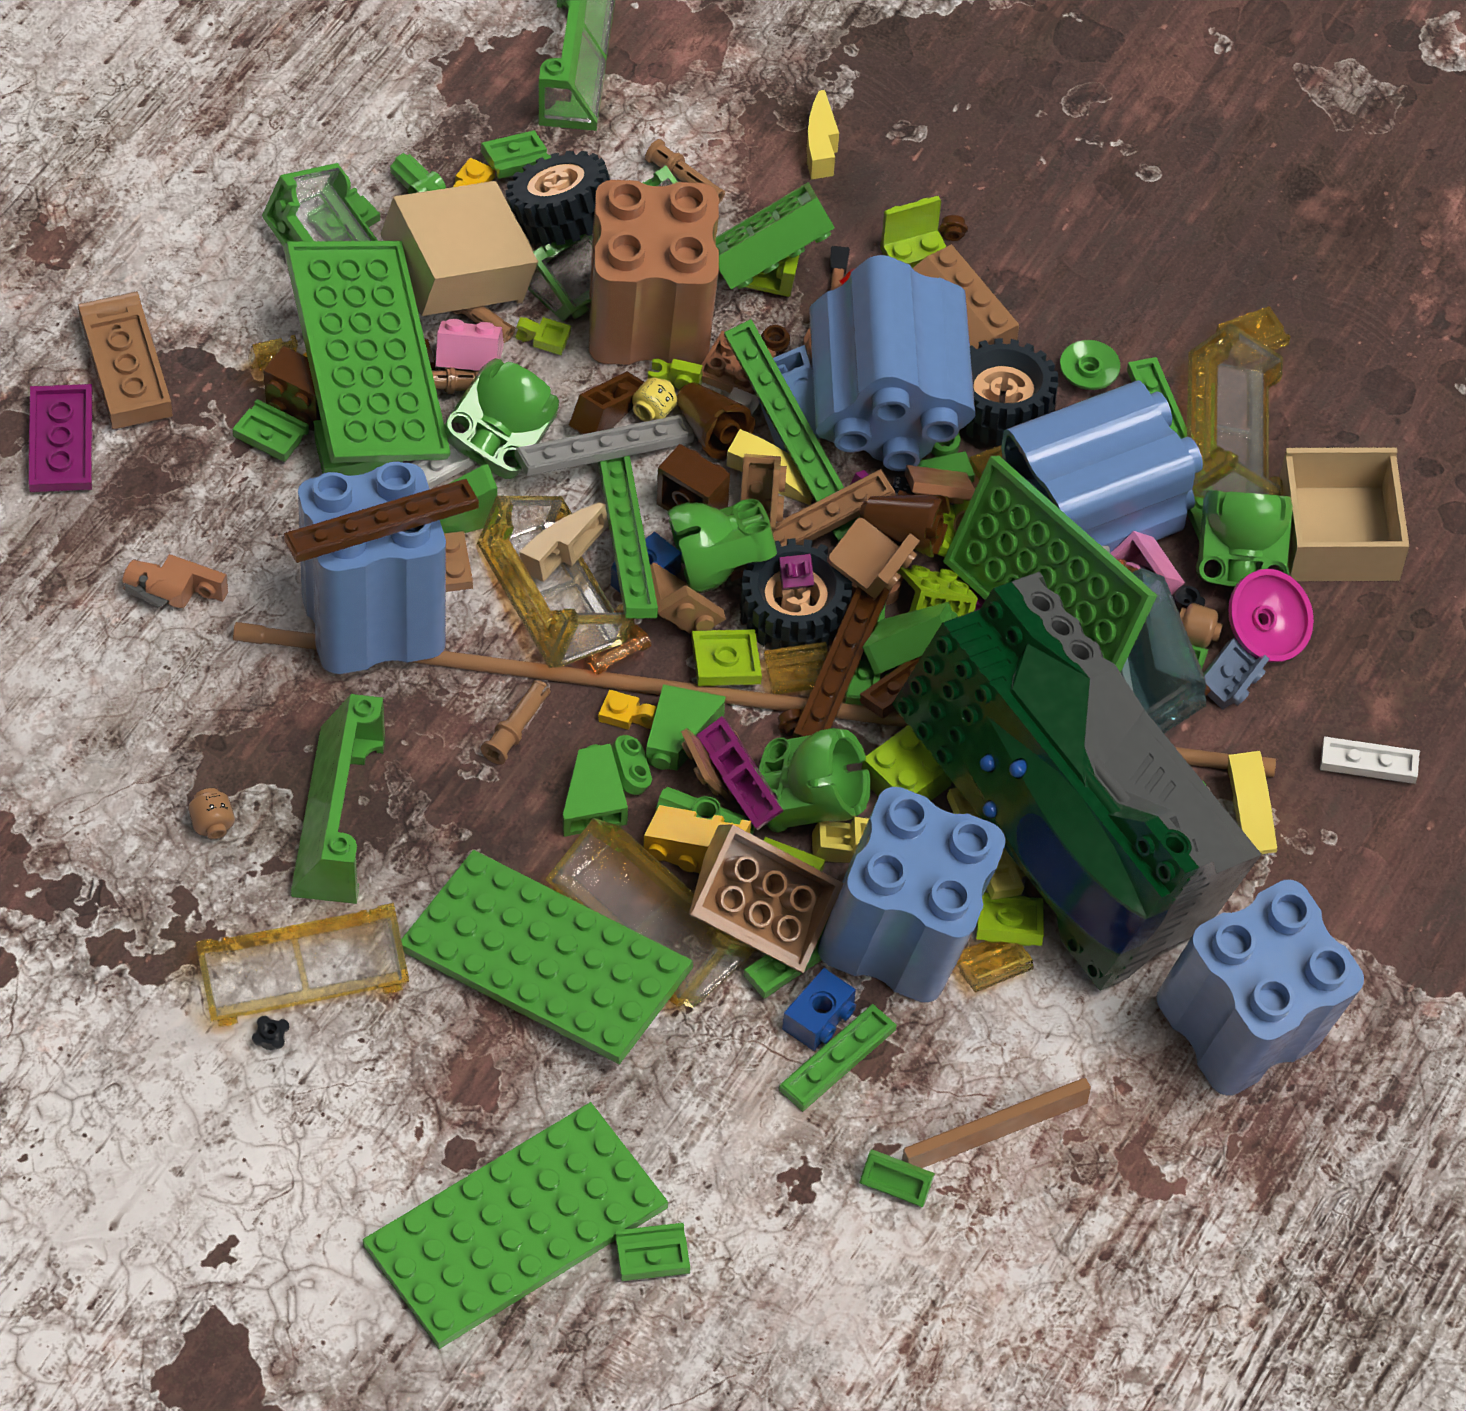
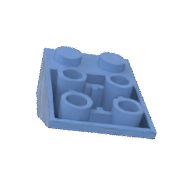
(798, 374)

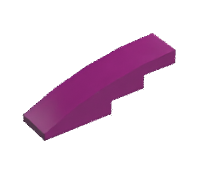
(740, 773)

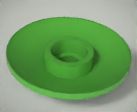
(1091, 356)

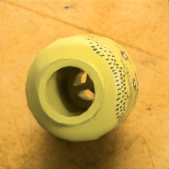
(654, 399)

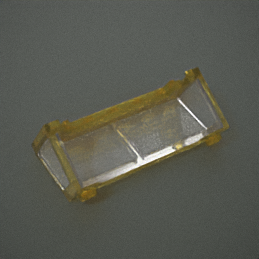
(1231, 412)
(568, 610)
(630, 886)
(301, 964)

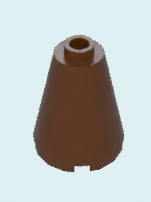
(713, 418)
(909, 514)

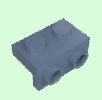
(1232, 674)

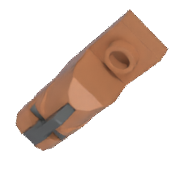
(173, 582)

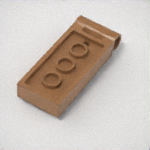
(125, 360)

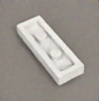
(1369, 760)

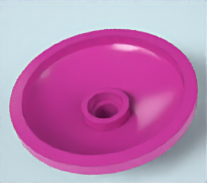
(1283, 611)

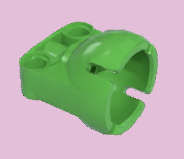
(501, 412)
(1243, 534)
(720, 540)
(813, 778)

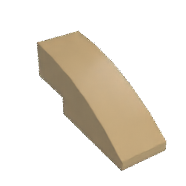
(564, 541)

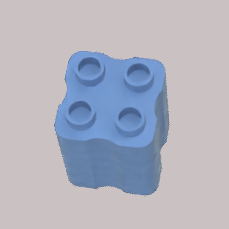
(891, 362)
(1110, 464)
(380, 595)
(911, 894)
(1259, 987)

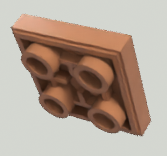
(723, 369)
(940, 482)

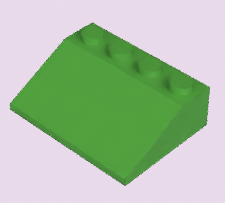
(771, 236)

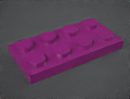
(60, 438)

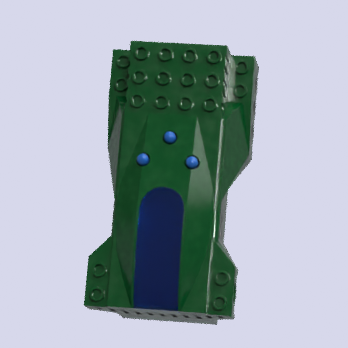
(1074, 779)

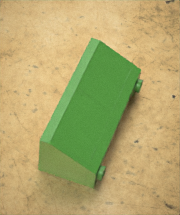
(325, 856)

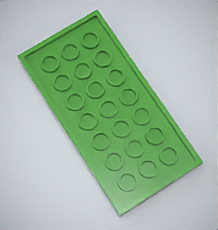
(366, 351)
(1019, 532)
(546, 956)
(514, 1224)

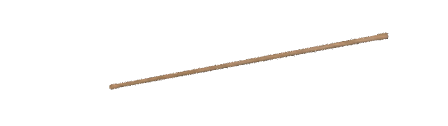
(260, 634)

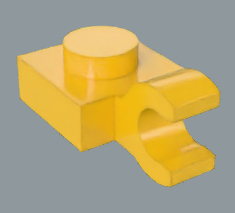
(473, 173)
(624, 709)

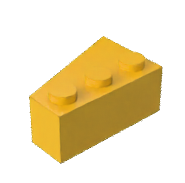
(682, 837)

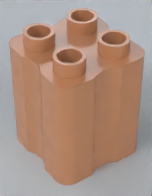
(653, 272)

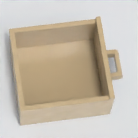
(461, 247)
(1345, 514)

